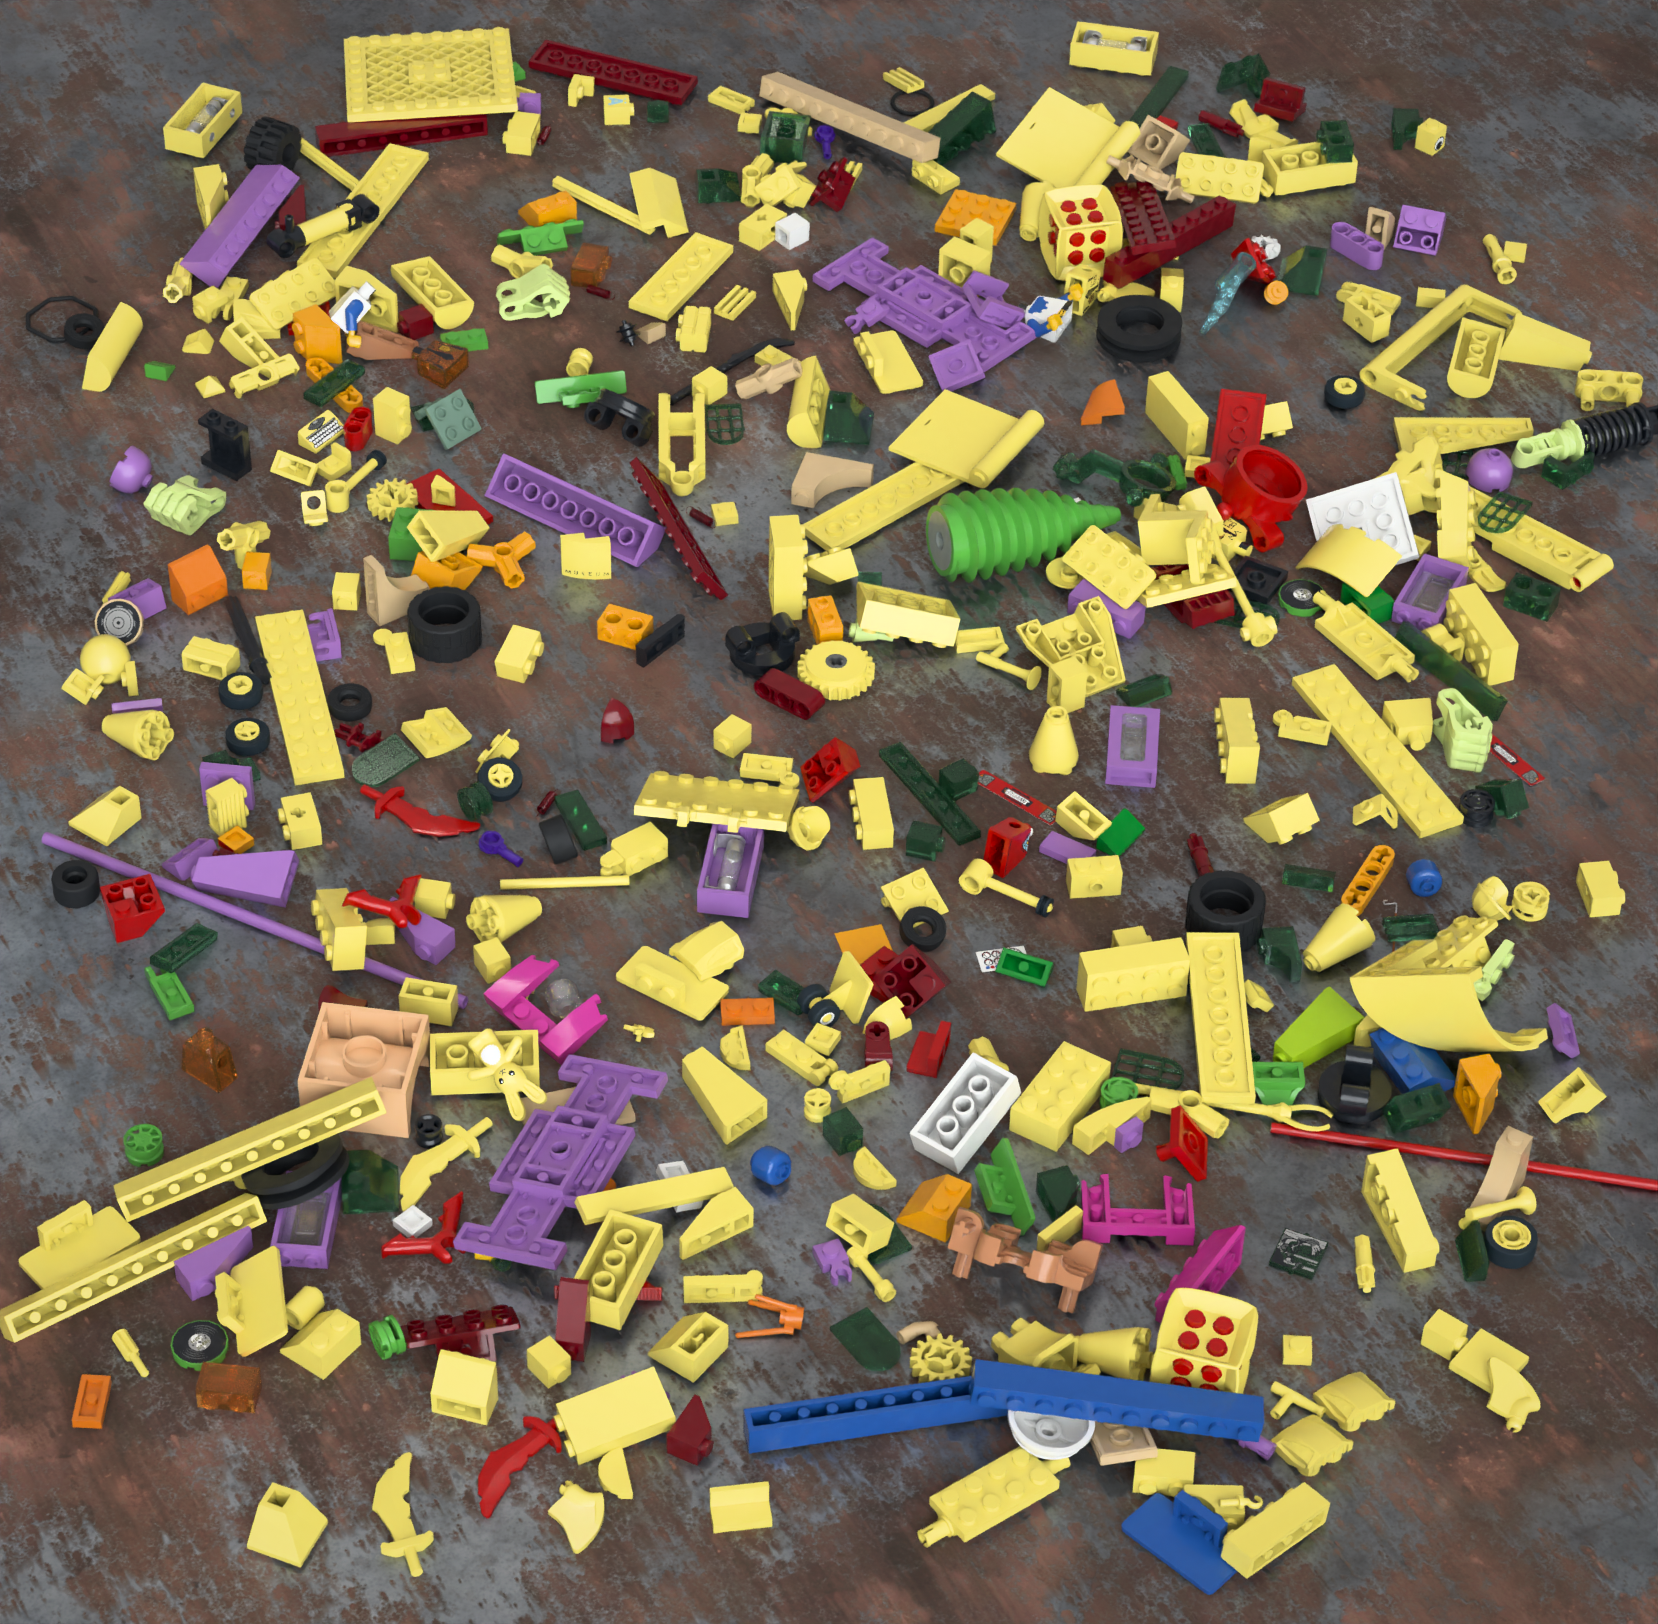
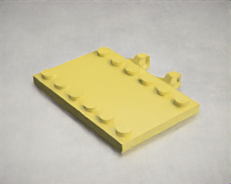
(717, 801)

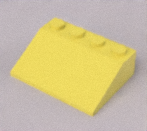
(906, 615)

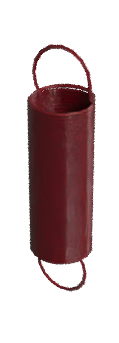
(544, 135)
(598, 291)
(701, 517)
(546, 802)

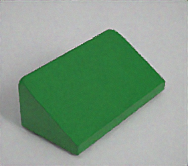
(1120, 834)
(1024, 967)

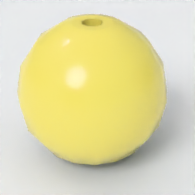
(105, 657)

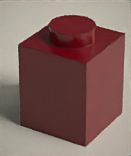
(415, 322)

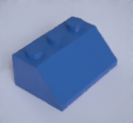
(1410, 1064)

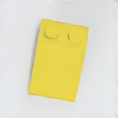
(210, 191)
(383, 301)

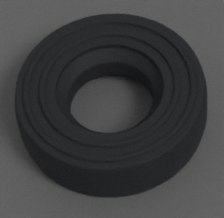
(83, 320)
(349, 691)
(926, 915)

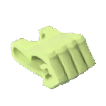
(524, 289)
(184, 504)
(1462, 732)

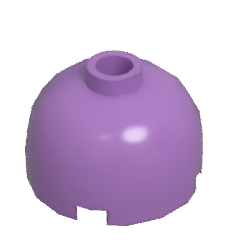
(1489, 470)
(132, 472)

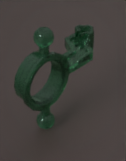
(1120, 472)

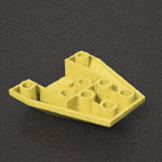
(1085, 635)

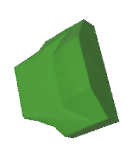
(1278, 1081)

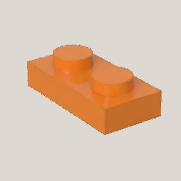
(747, 1011)
(91, 1401)

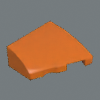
(1103, 401)

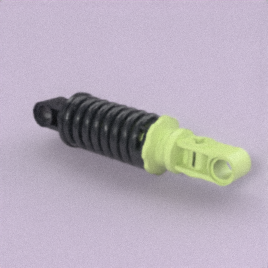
(1593, 433)

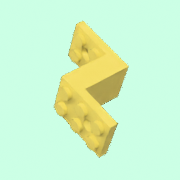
(1176, 537)

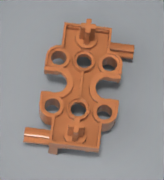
(1059, 1264)

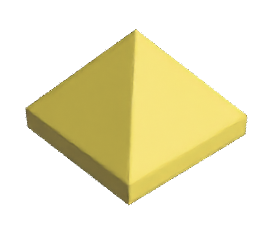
(209, 386)

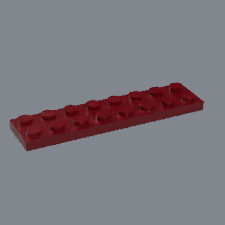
(614, 72)
(1142, 217)
(677, 530)

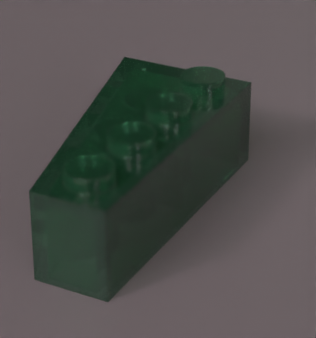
(963, 126)

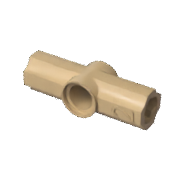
(769, 378)

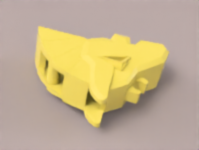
(1417, 474)

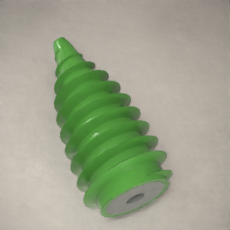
(1006, 529)

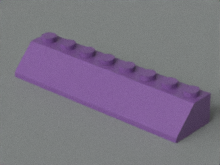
(239, 223)
(573, 509)

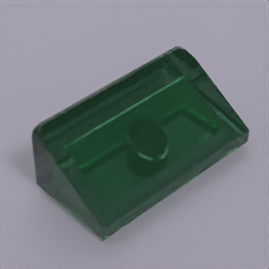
(1145, 690)
(1308, 877)
(1472, 1253)

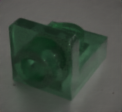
(658, 111)

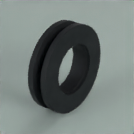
(1139, 347)
(325, 1167)

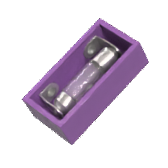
(730, 871)

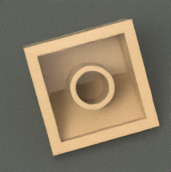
(1158, 143)

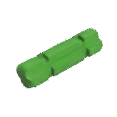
(1177, 471)

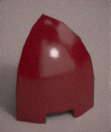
(616, 722)

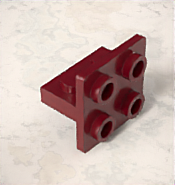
(833, 186)

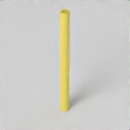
(563, 882)

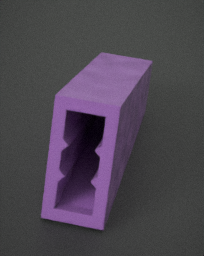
(248, 876)

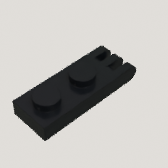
(660, 640)

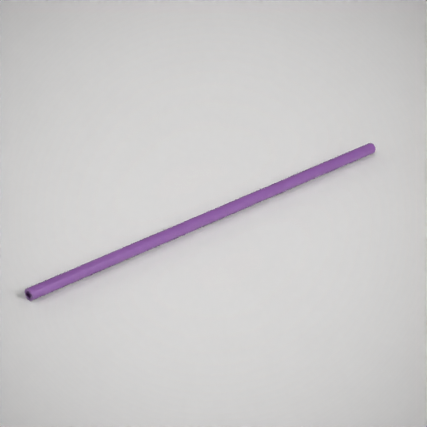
(220, 906)

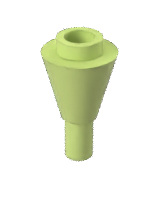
(861, 636)

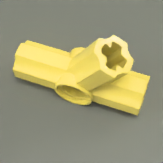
(243, 538)

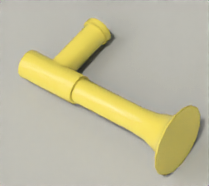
(1031, 677)
(1524, 1200)

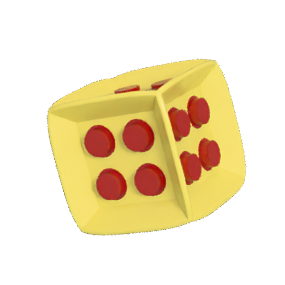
(1078, 228)
(1205, 1341)

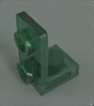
(1564, 475)

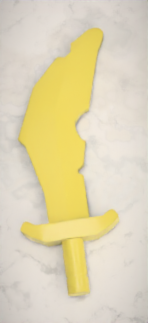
(417, 1174)
(395, 1514)

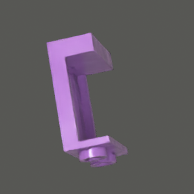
(994, 307)

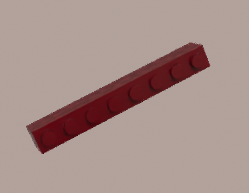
(376, 135)
(1189, 231)

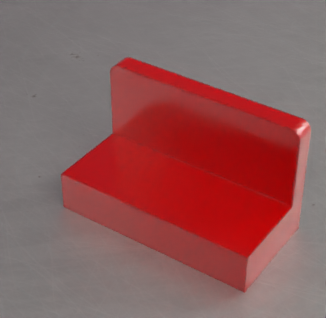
(930, 1051)

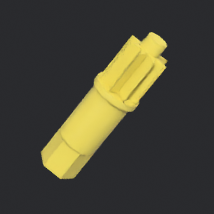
(1364, 1263)

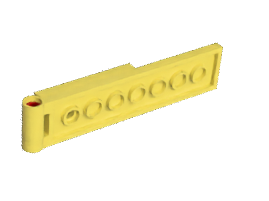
(1543, 548)

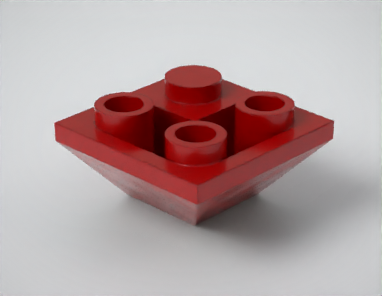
(1262, 273)
(829, 768)
(132, 907)

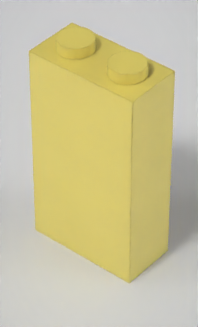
(1176, 415)
(614, 1416)

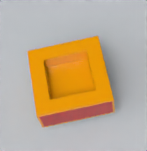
(236, 840)

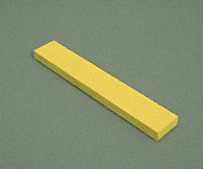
(933, 116)
(654, 1195)

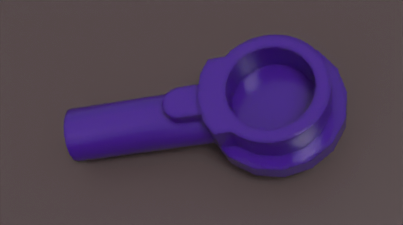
(825, 135)
(493, 843)

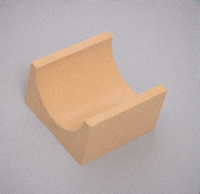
(362, 1044)

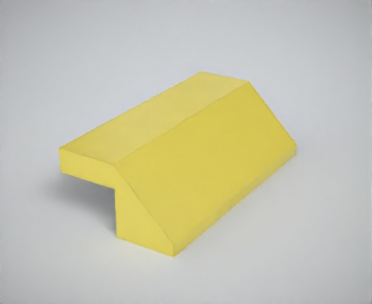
(658, 201)

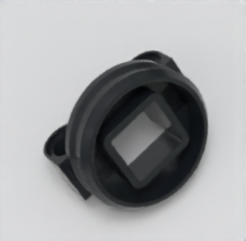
(636, 416)
(779, 633)
(1356, 1077)

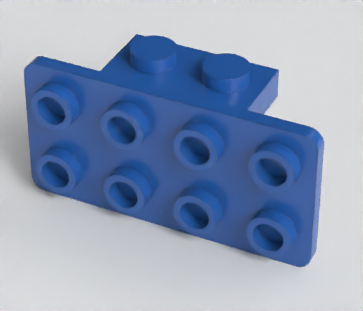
(1183, 1537)

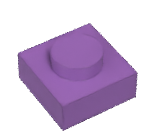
(1128, 1134)

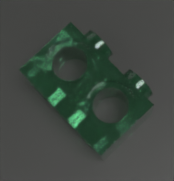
(1335, 141)
(1532, 597)
(1416, 1108)

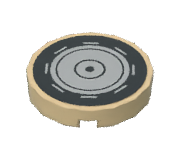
(121, 620)

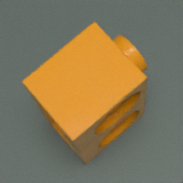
(824, 620)
(624, 626)

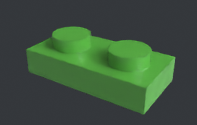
(471, 339)

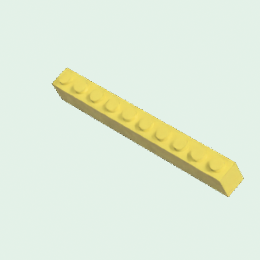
(249, 1149)
(127, 1268)

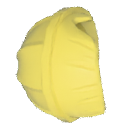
(808, 827)
(1490, 899)

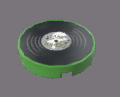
(1298, 597)
(199, 1343)

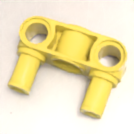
(1607, 386)

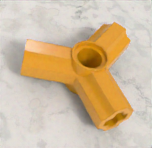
(504, 557)

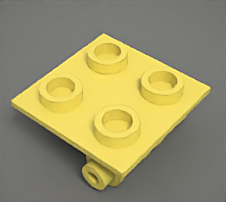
(910, 892)

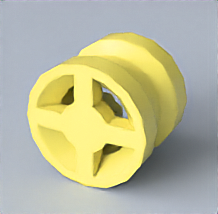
(817, 1105)

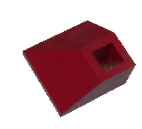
(912, 979)

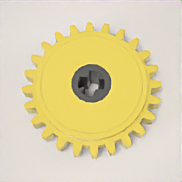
(836, 669)

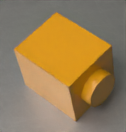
(256, 570)

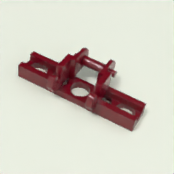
(354, 732)

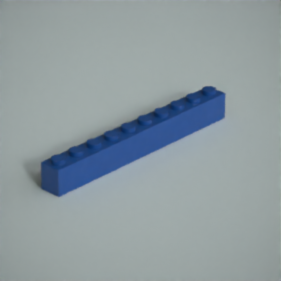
(1117, 1400)
(862, 1414)

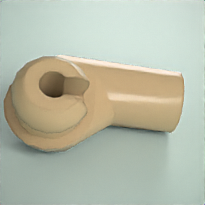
(917, 1329)

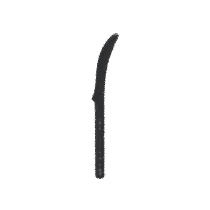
(734, 361)

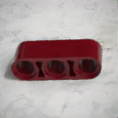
(789, 694)

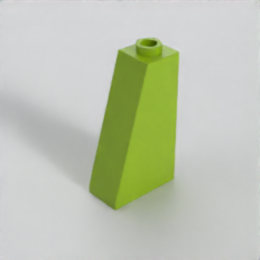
(1319, 1030)

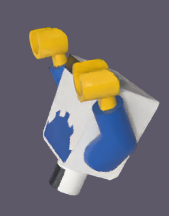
(350, 310)
(1051, 315)

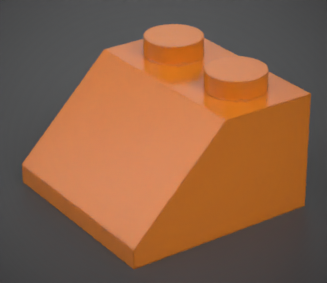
(197, 580)

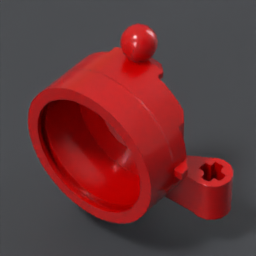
(1259, 489)

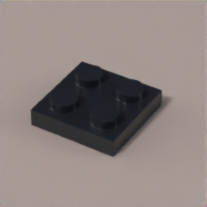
(1259, 579)

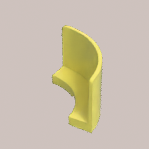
(1351, 558)

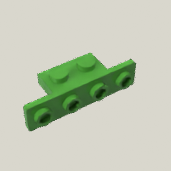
(542, 239)
(580, 388)
(1004, 1188)

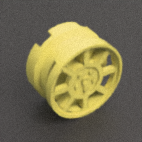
(1530, 899)

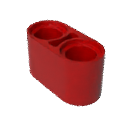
(358, 429)

